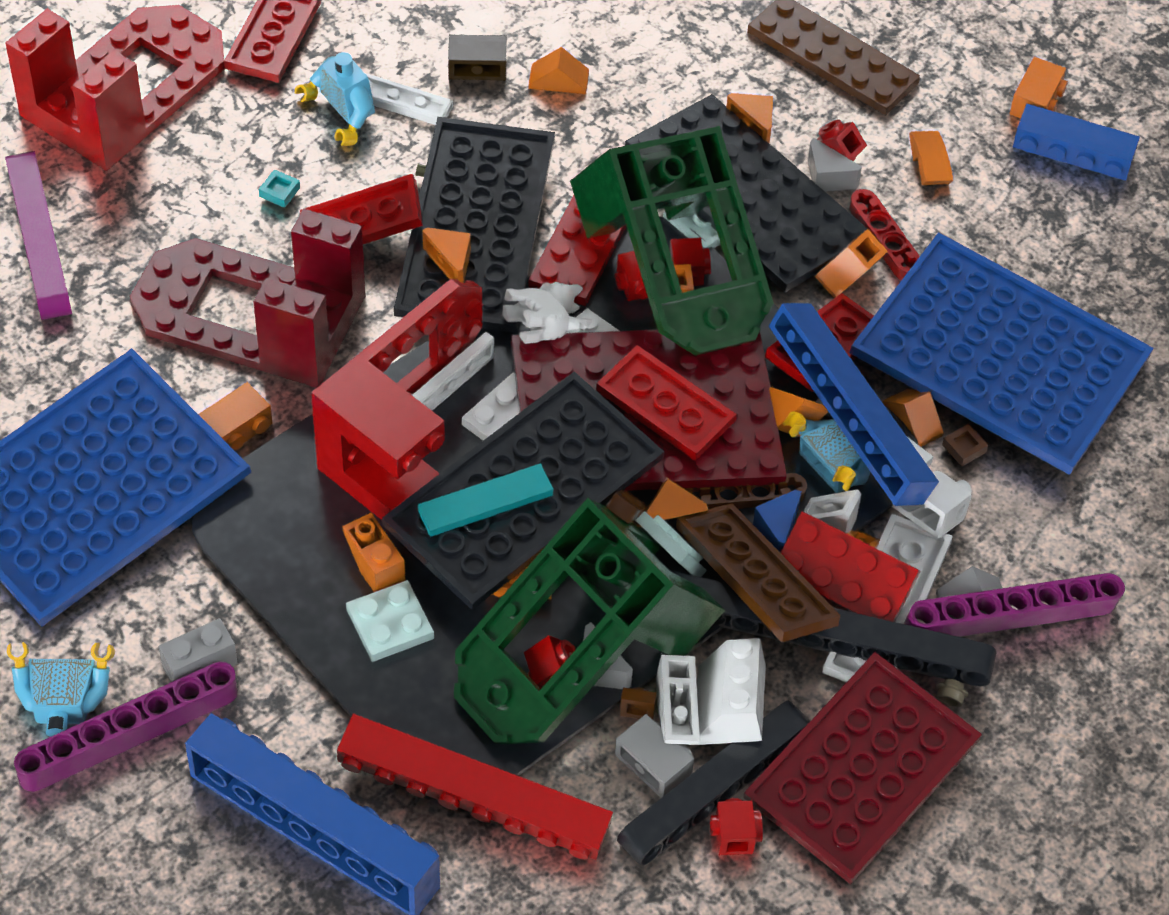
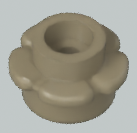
(951, 693)

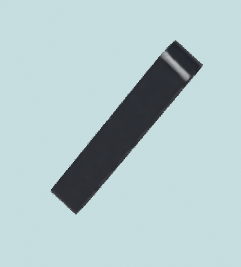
(711, 783)

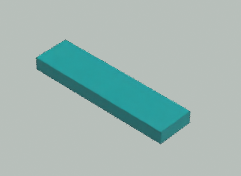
(485, 500)

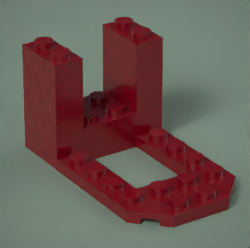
(297, 311)

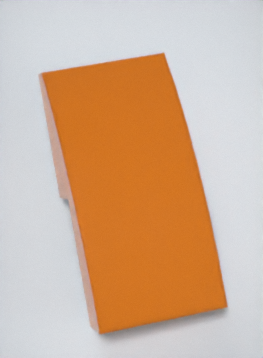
(931, 156)

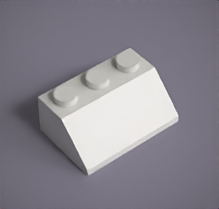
(732, 693)

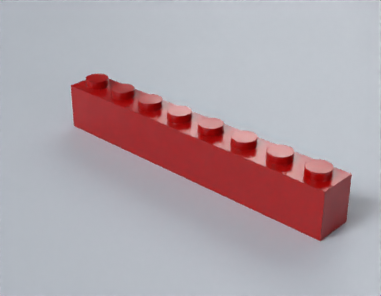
(474, 787)

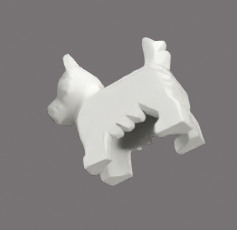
(545, 311)

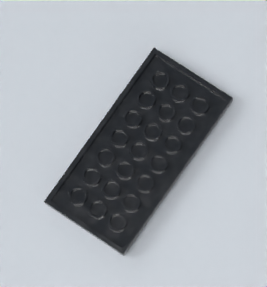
(487, 185)
(790, 216)
(585, 454)

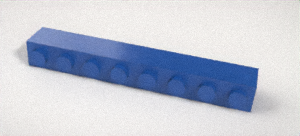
(853, 404)

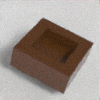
(965, 445)
(637, 703)

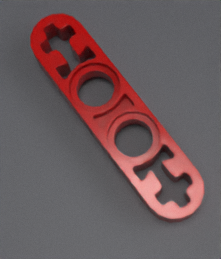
(890, 233)

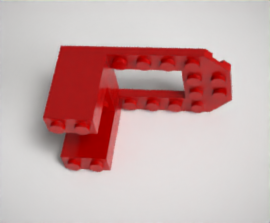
(97, 99)
(373, 428)

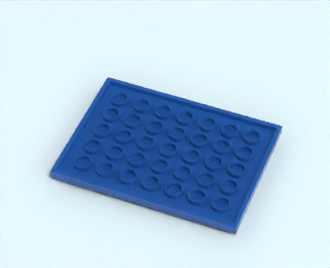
(1002, 352)
(102, 483)

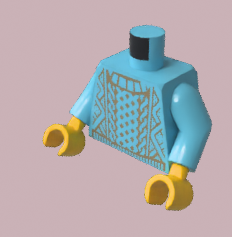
(346, 90)
(828, 452)
(61, 689)

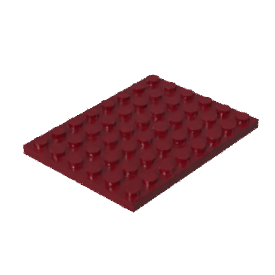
(734, 376)

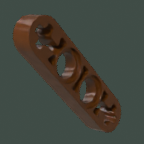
(746, 498)
(626, 506)

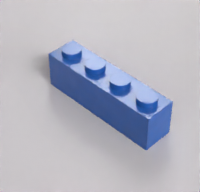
(1076, 141)

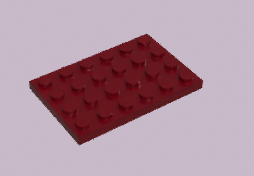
(862, 767)

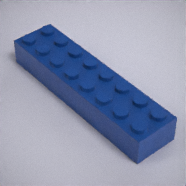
(314, 814)

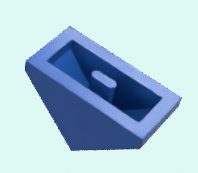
(777, 518)

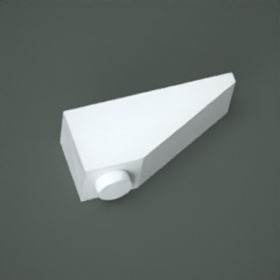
(678, 699)

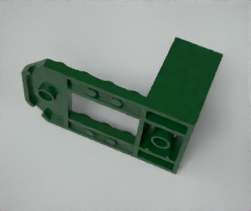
(682, 177)
(624, 578)

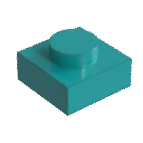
(279, 188)

